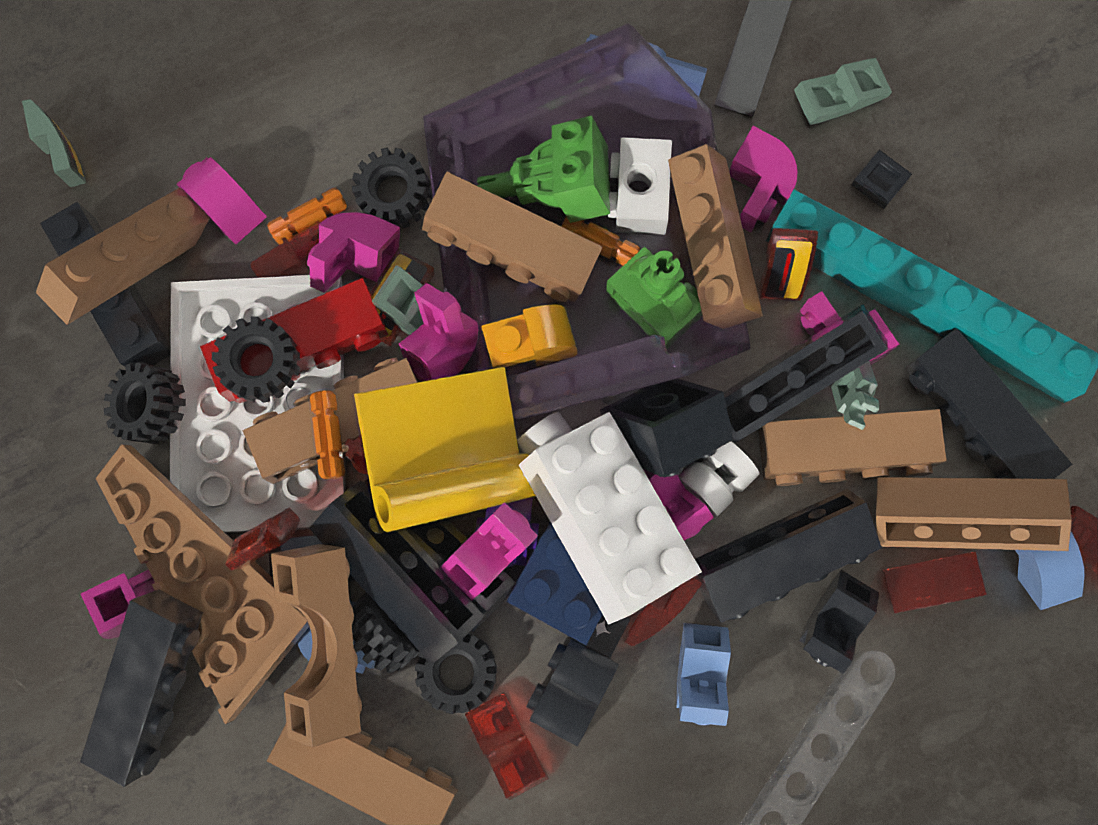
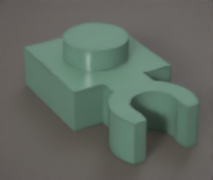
(855, 395)

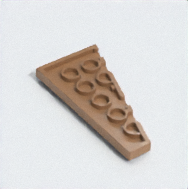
(241, 623)

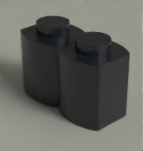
(572, 692)

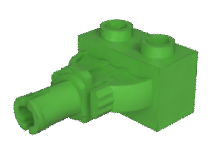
(561, 172)
(654, 296)

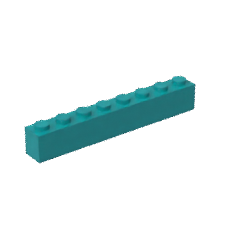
(942, 301)

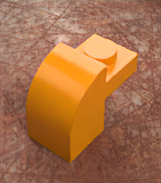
(537, 334)

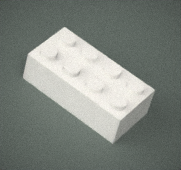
(609, 518)

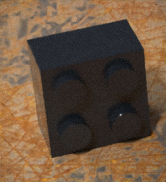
(672, 424)

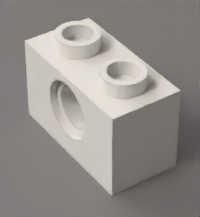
(646, 162)

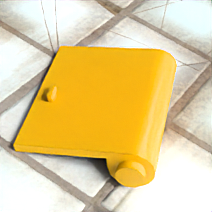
(441, 448)

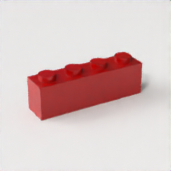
(321, 330)

